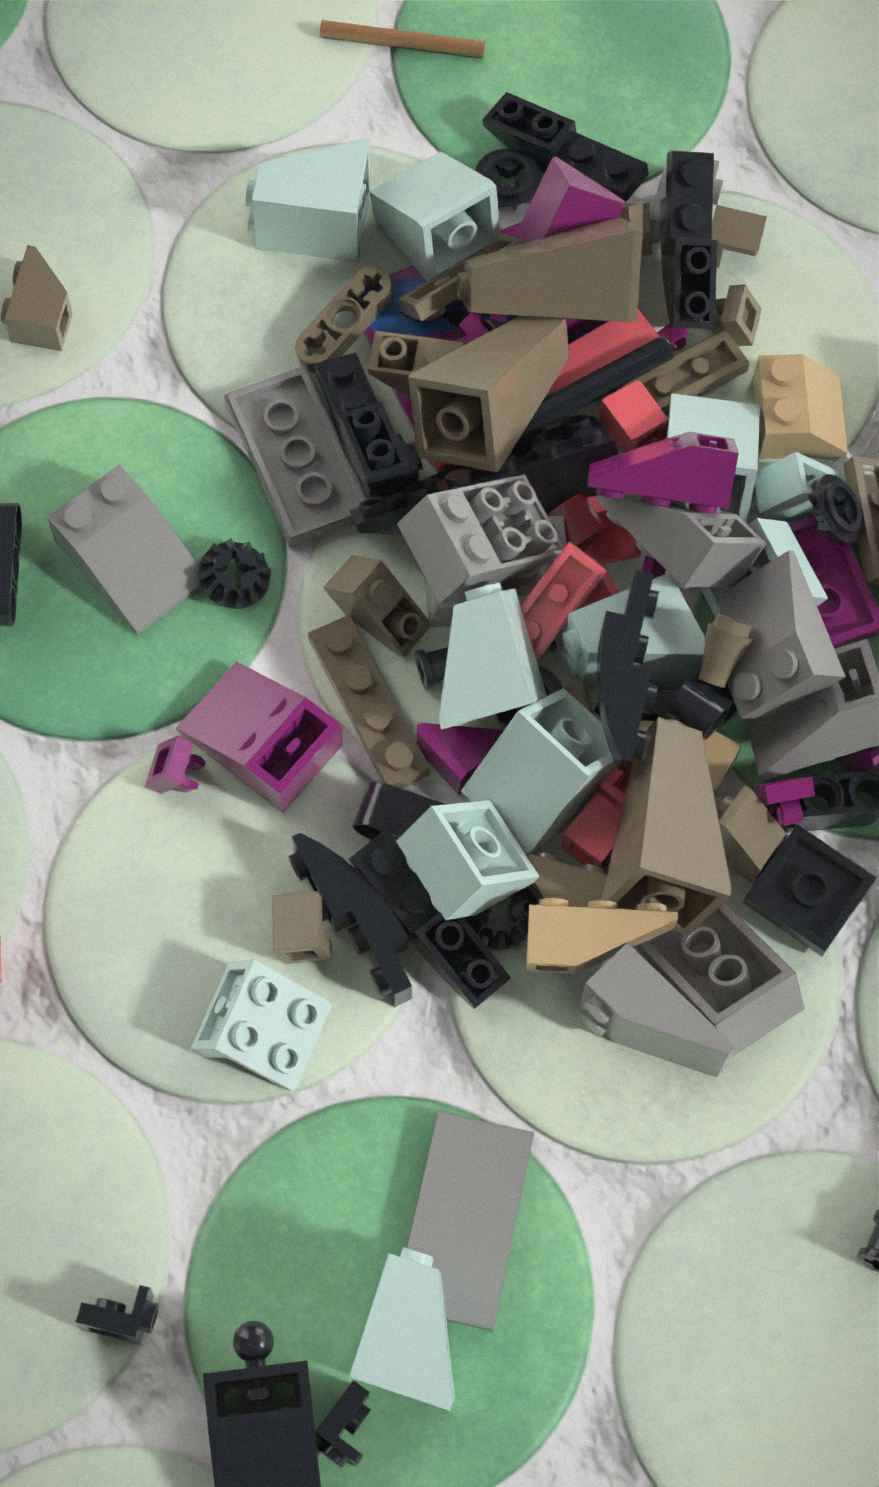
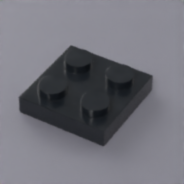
(809, 890)

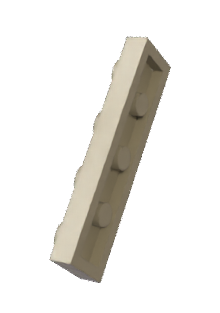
(368, 703)

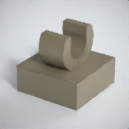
(739, 315)

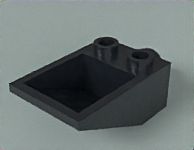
(263, 1439)

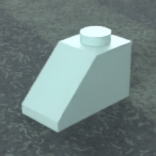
(785, 487)

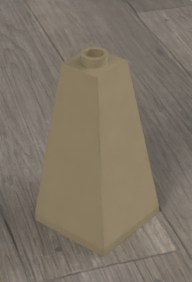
(565, 275)
(485, 393)
(670, 831)

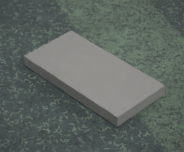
(296, 455)
(470, 1211)

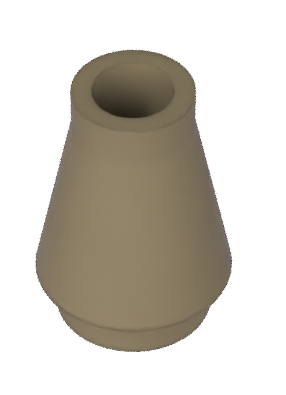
(724, 647)

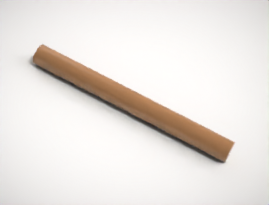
(402, 38)

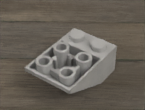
(479, 535)
(689, 544)
(826, 725)

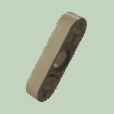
(344, 301)

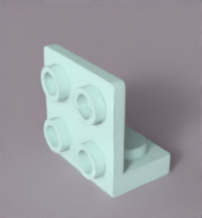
(262, 1023)

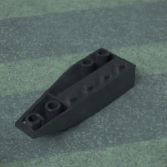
(551, 459)

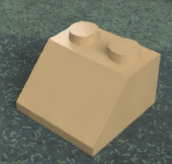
(798, 408)

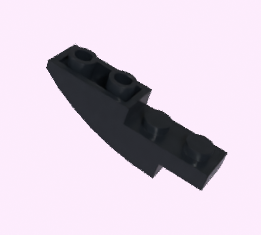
(550, 135)
(687, 241)
(360, 420)
(621, 686)
(354, 901)
(445, 944)

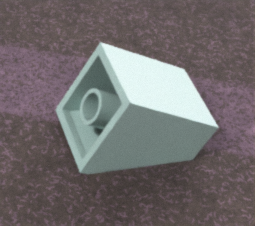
(312, 201)
(437, 213)
(727, 420)
(673, 645)
(488, 658)
(543, 768)
(407, 1333)

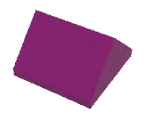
(566, 202)

